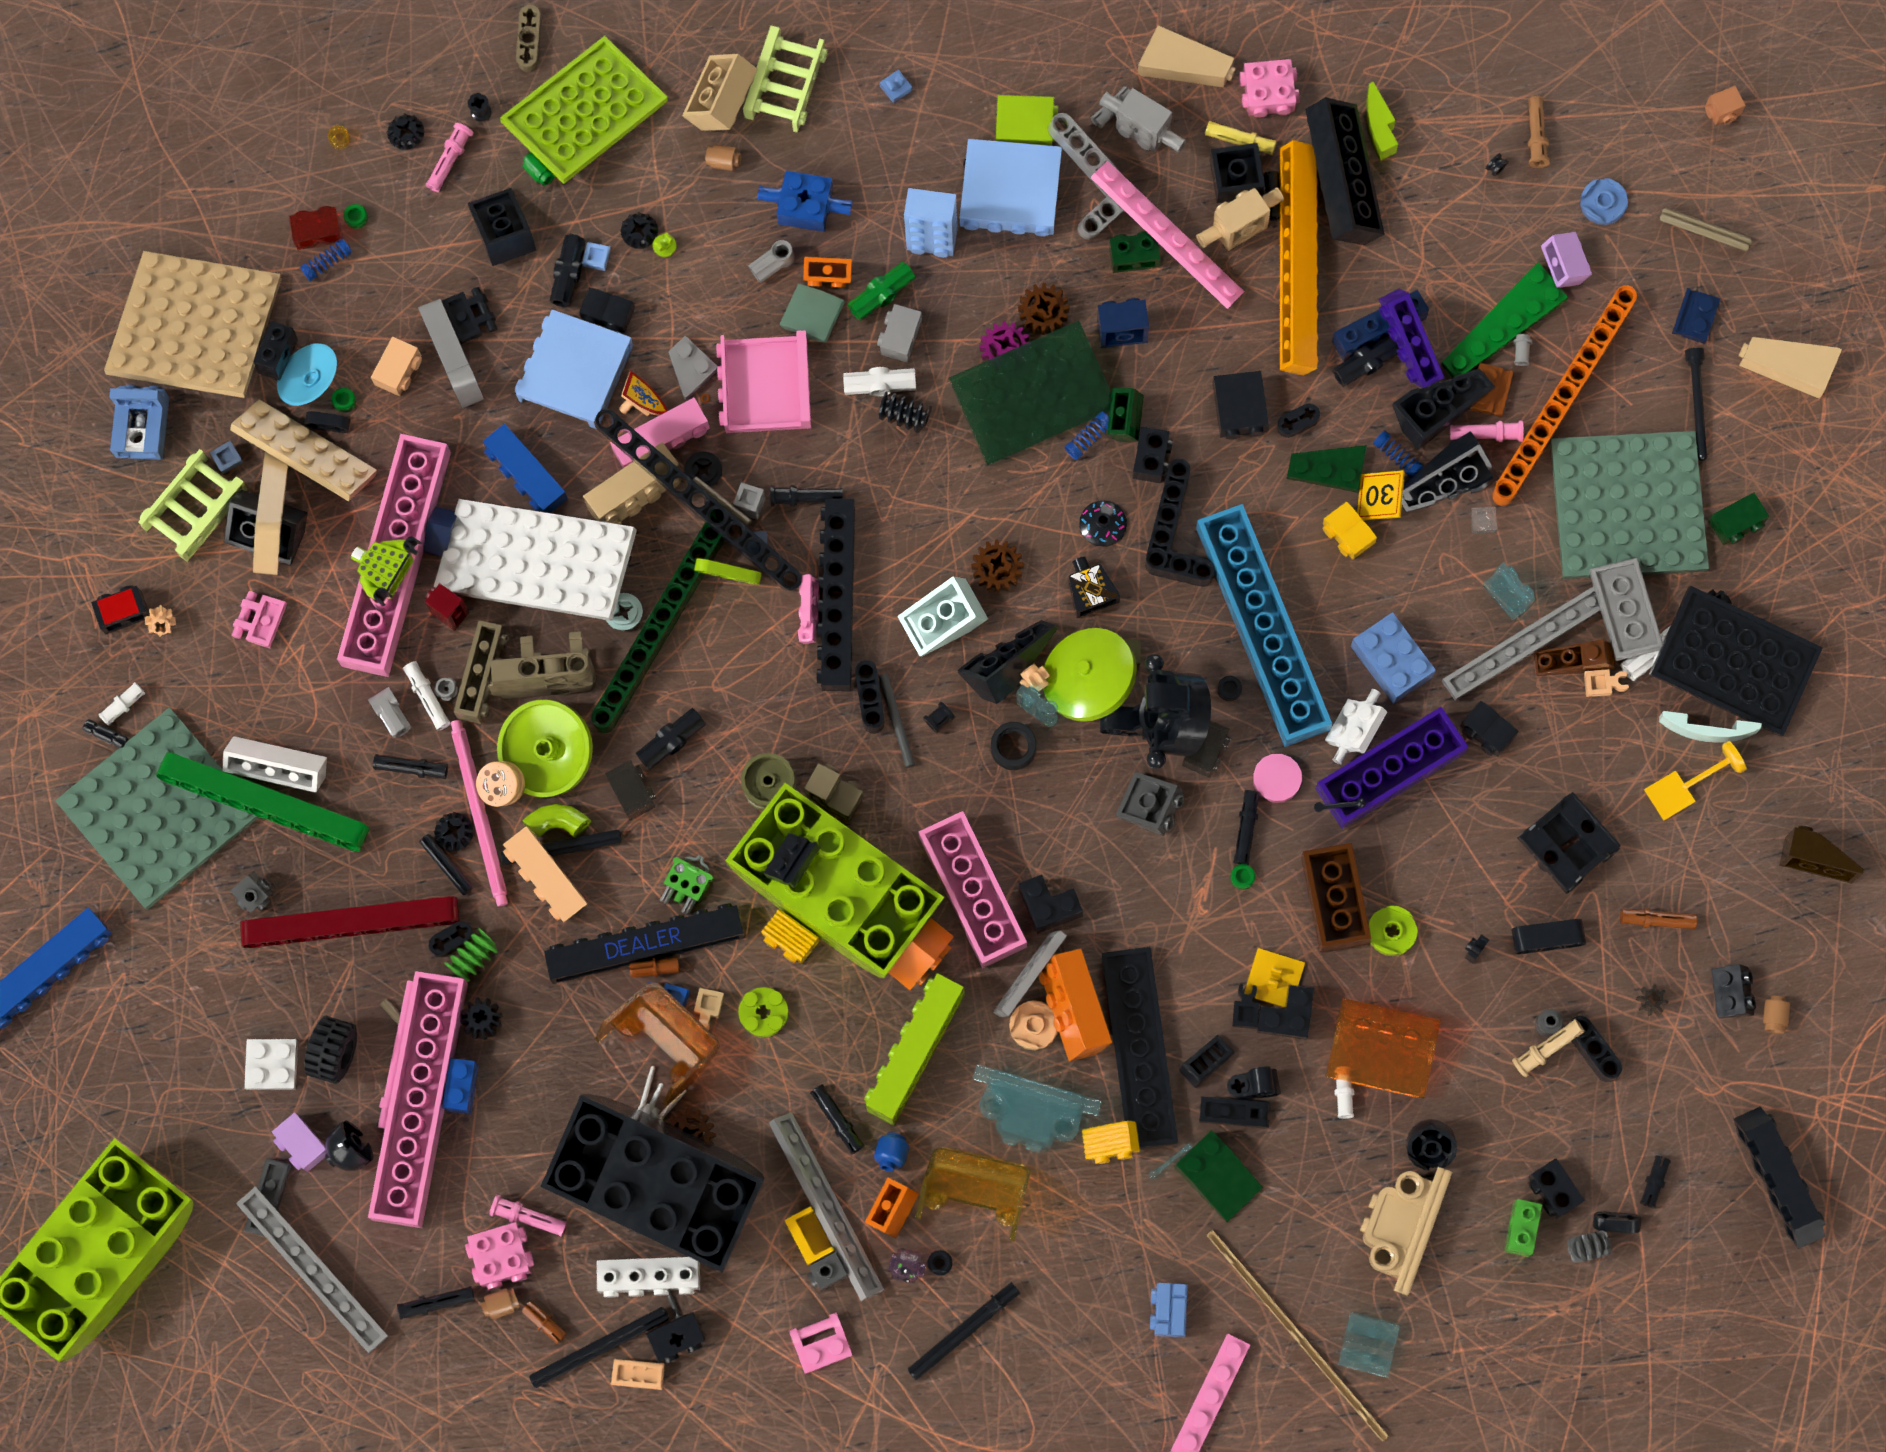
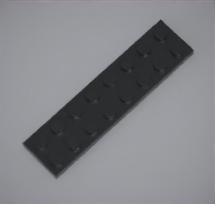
(1139, 1045)

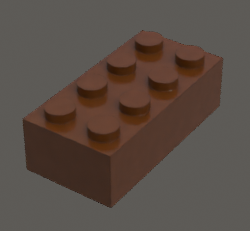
(1335, 897)

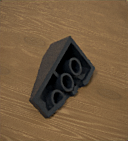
(1432, 409)
(1452, 472)
(999, 671)

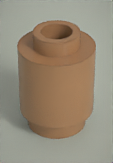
(723, 157)
(1776, 1014)
(500, 1303)

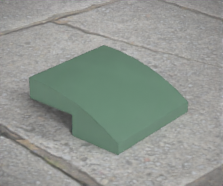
(813, 312)

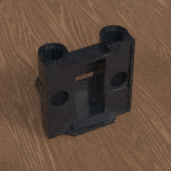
(1557, 828)

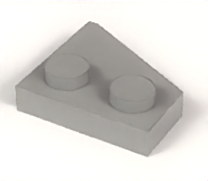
(691, 366)

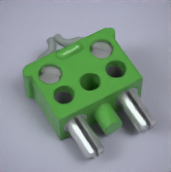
(691, 874)

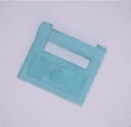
(1030, 700)

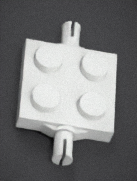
(1356, 726)

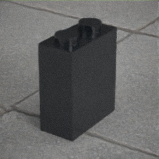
(1240, 404)

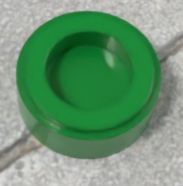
(355, 216)
(343, 400)
(1242, 876)

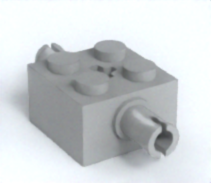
(1143, 121)

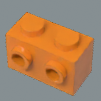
(827, 270)
(891, 1207)

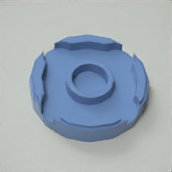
(1604, 201)

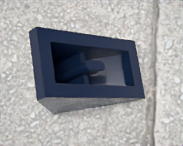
(439, 531)

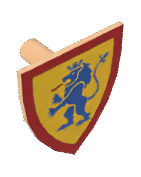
(641, 396)

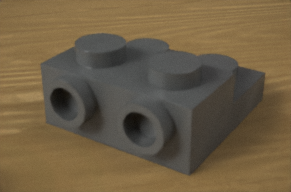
(1150, 803)

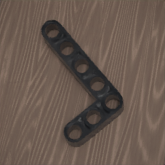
(1168, 529)

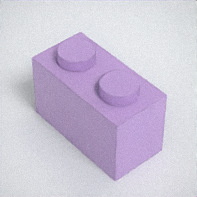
(1566, 259)
(300, 1142)

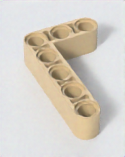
(269, 516)

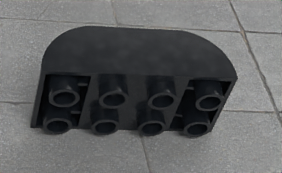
(654, 1179)

